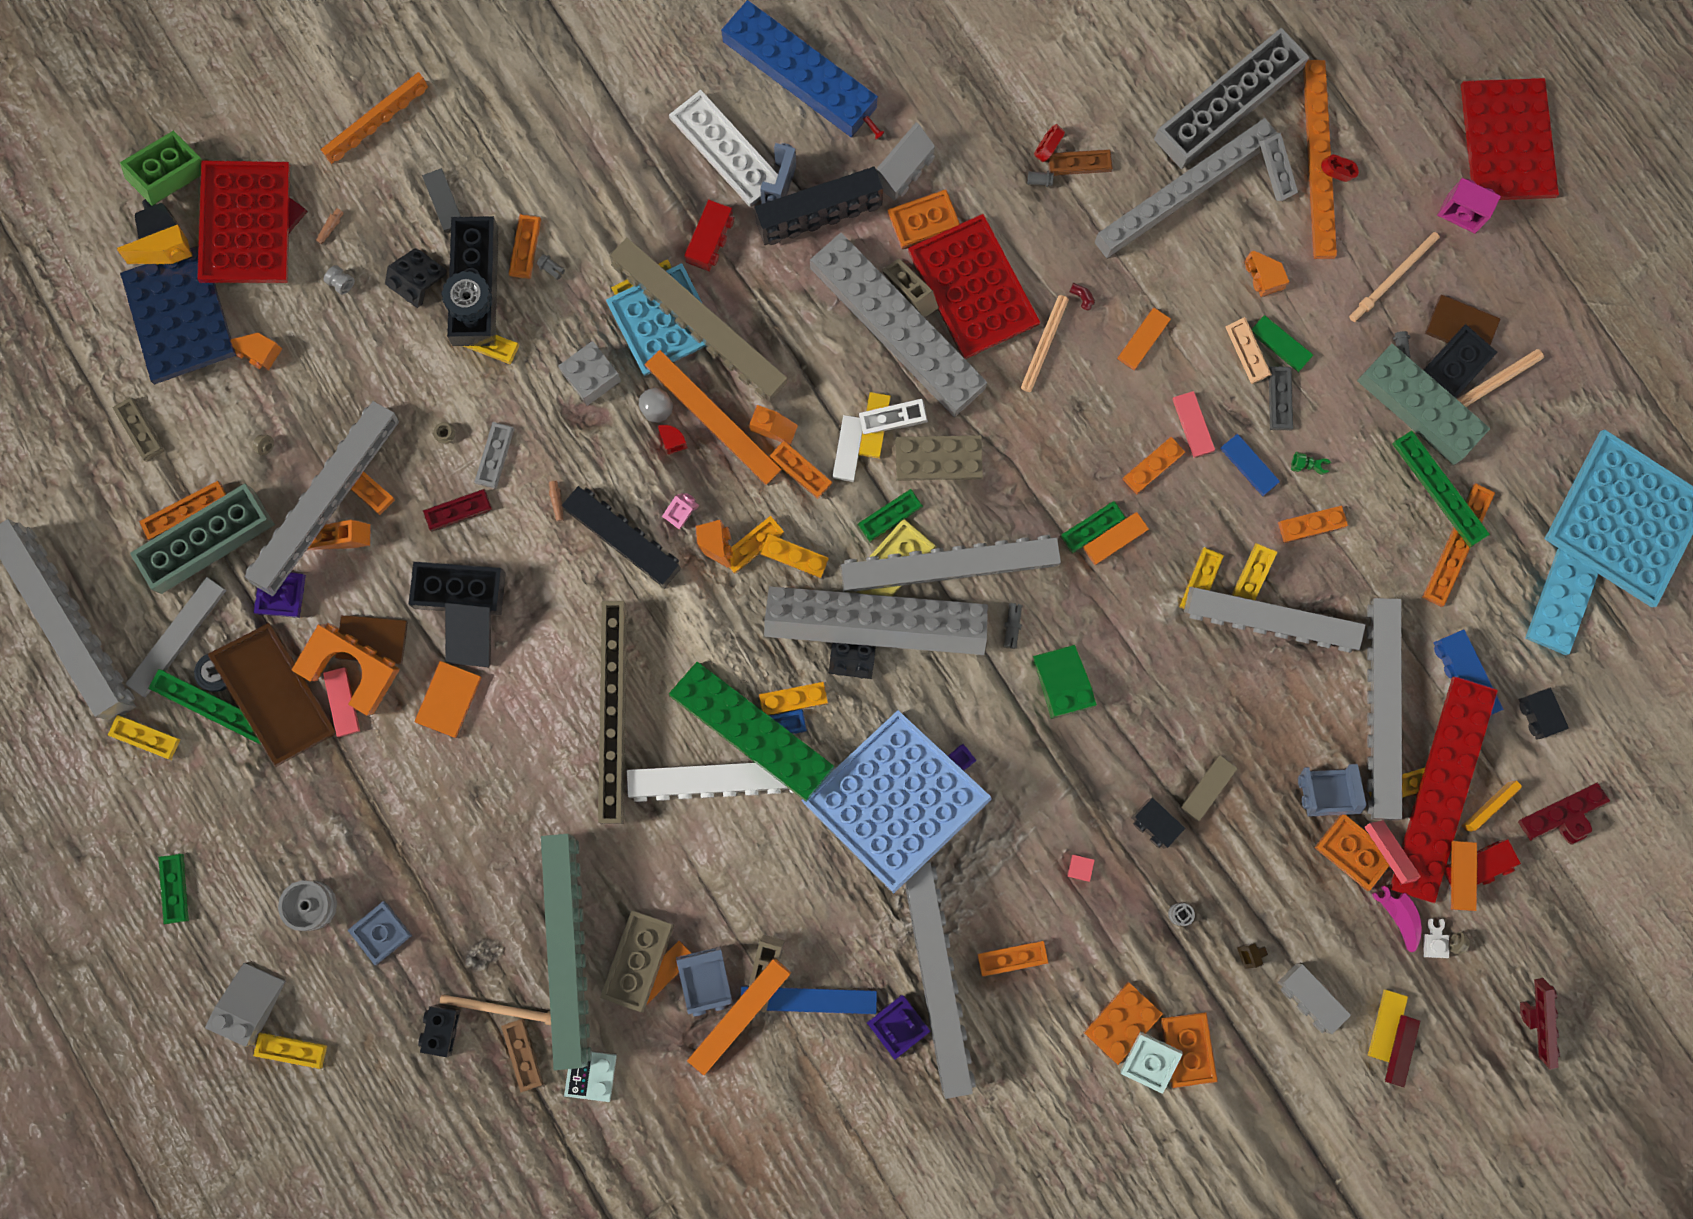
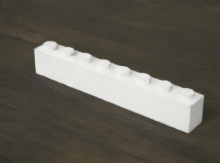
(701, 780)

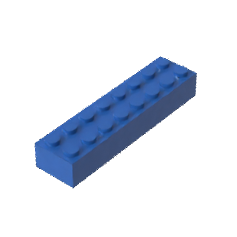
(799, 68)

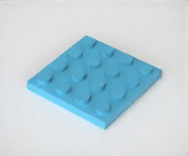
(649, 328)

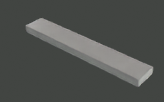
(176, 635)

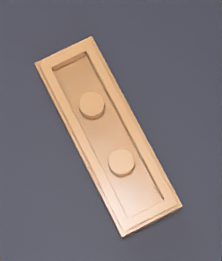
(1248, 350)

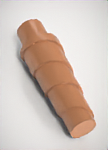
(330, 225)
(556, 500)

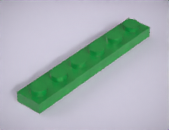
(1440, 489)
(202, 703)

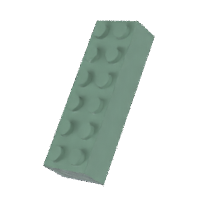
(1423, 404)
(202, 539)

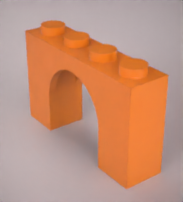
(376, 671)

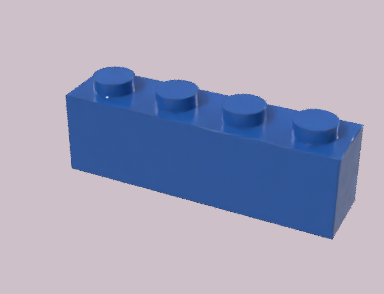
(1462, 661)

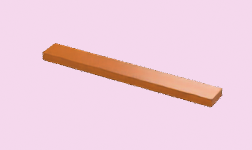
(712, 417)

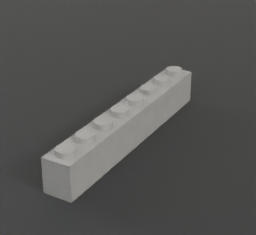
(1274, 618)

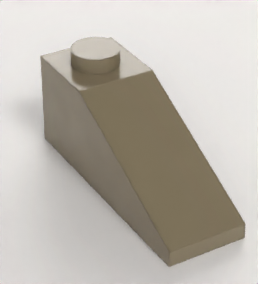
(911, 287)
(767, 950)

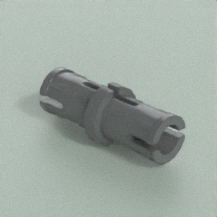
(1013, 625)

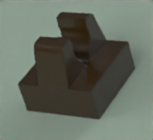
(1252, 955)

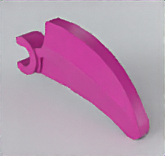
(1404, 915)

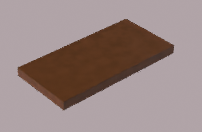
(271, 694)

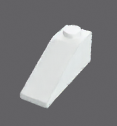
(893, 417)

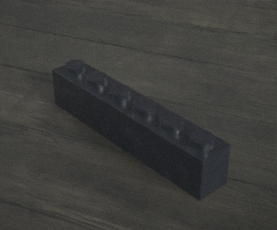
(622, 537)

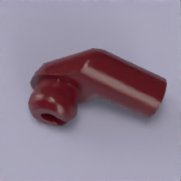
(1085, 294)

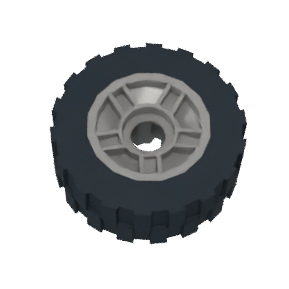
(465, 285)

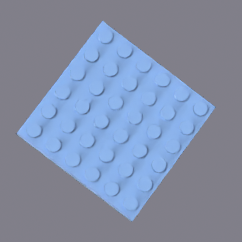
(896, 801)

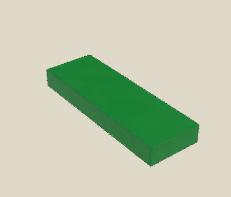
(1281, 343)
(890, 515)
(1092, 527)
(173, 889)

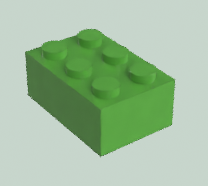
(162, 167)

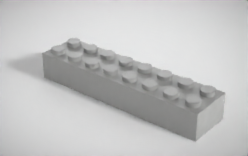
(1231, 98)

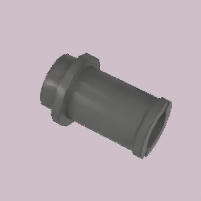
(1040, 178)
(550, 266)
(1402, 342)

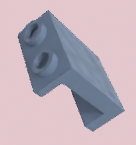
(786, 158)
(1332, 791)
(704, 981)

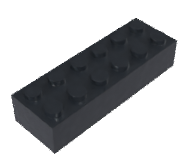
(819, 206)
(474, 250)

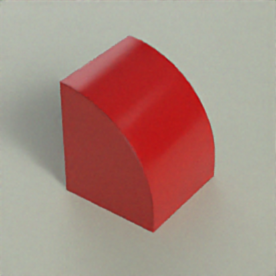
(672, 439)

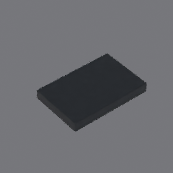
(1460, 360)
(468, 633)

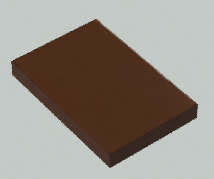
(1451, 315)
(383, 635)

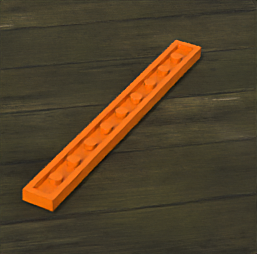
(1318, 149)

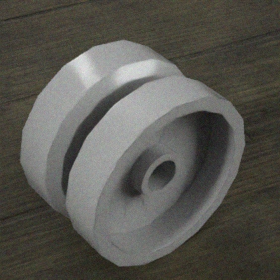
(294, 908)

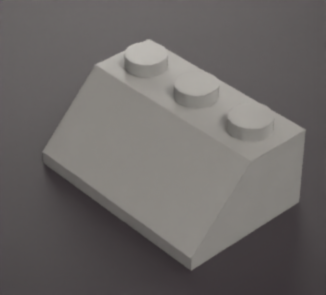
(906, 162)

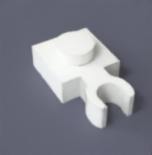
(1436, 944)

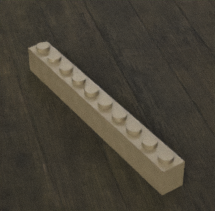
(698, 319)
(612, 712)

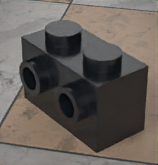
(439, 1031)

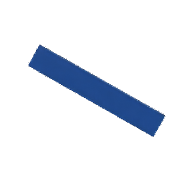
(822, 1000)

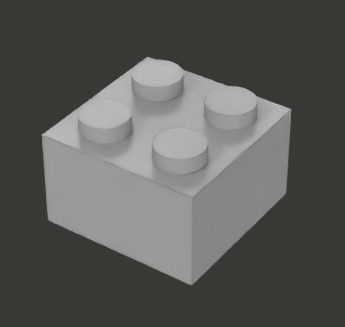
(589, 373)

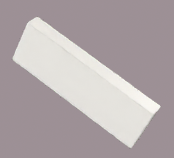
(848, 449)

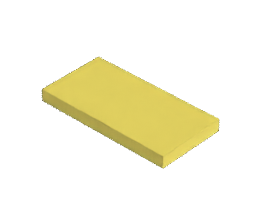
(902, 541)

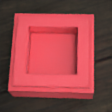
(1080, 868)

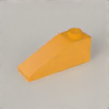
(158, 248)

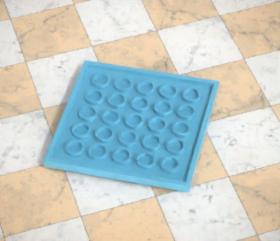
(1626, 518)

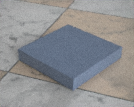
(380, 933)

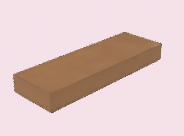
(522, 1055)

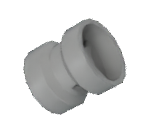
(337, 278)
(1176, 914)

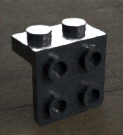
(413, 275)
(852, 660)

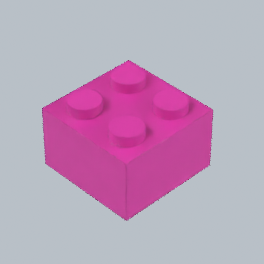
(1469, 205)

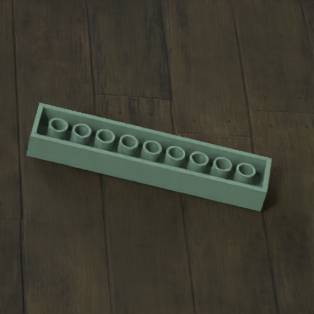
(565, 952)

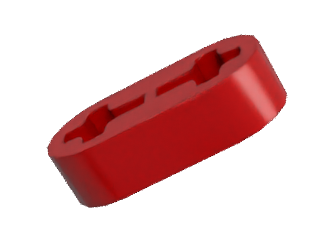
(1049, 143)
(1335, 167)

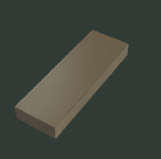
(138, 429)
(1208, 788)

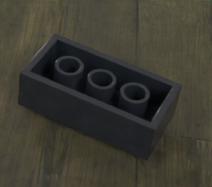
(437, 582)

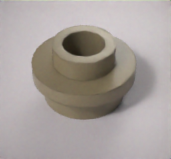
(442, 427)
(263, 444)
(1459, 943)

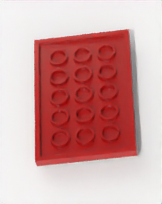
(1510, 137)
(244, 222)
(974, 286)

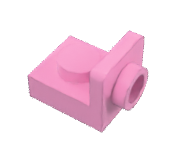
(680, 509)

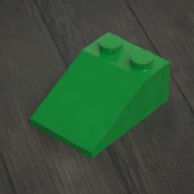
(1064, 682)

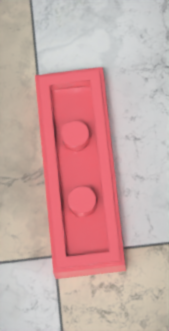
(1193, 424)
(339, 696)
(1392, 852)

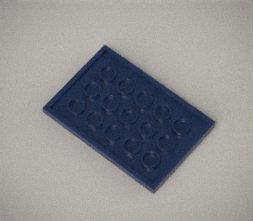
(176, 318)

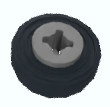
(204, 677)

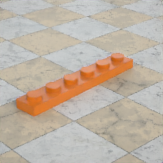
(374, 118)

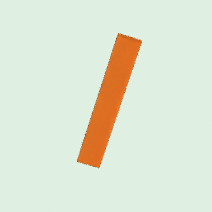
(1456, 550)
(739, 1016)

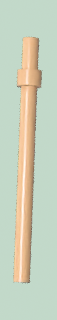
(1368, 302)
(496, 1008)

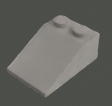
(245, 1005)

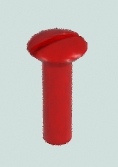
(873, 127)

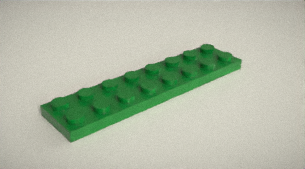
(751, 731)

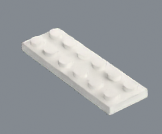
(723, 147)

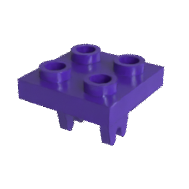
(286, 600)
(898, 1026)

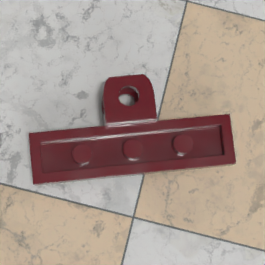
(1566, 815)
(1543, 1017)

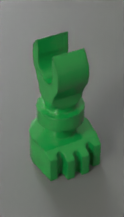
(1300, 461)

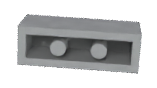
(1313, 999)

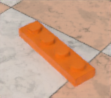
(181, 510)

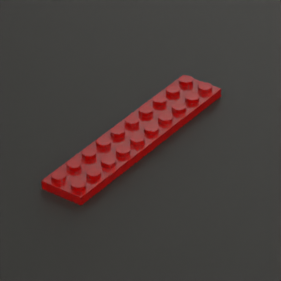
(1445, 785)

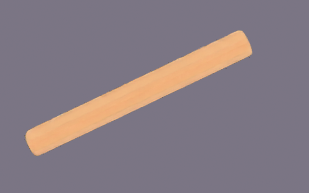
(1044, 343)
(1500, 378)

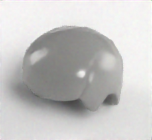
(655, 404)

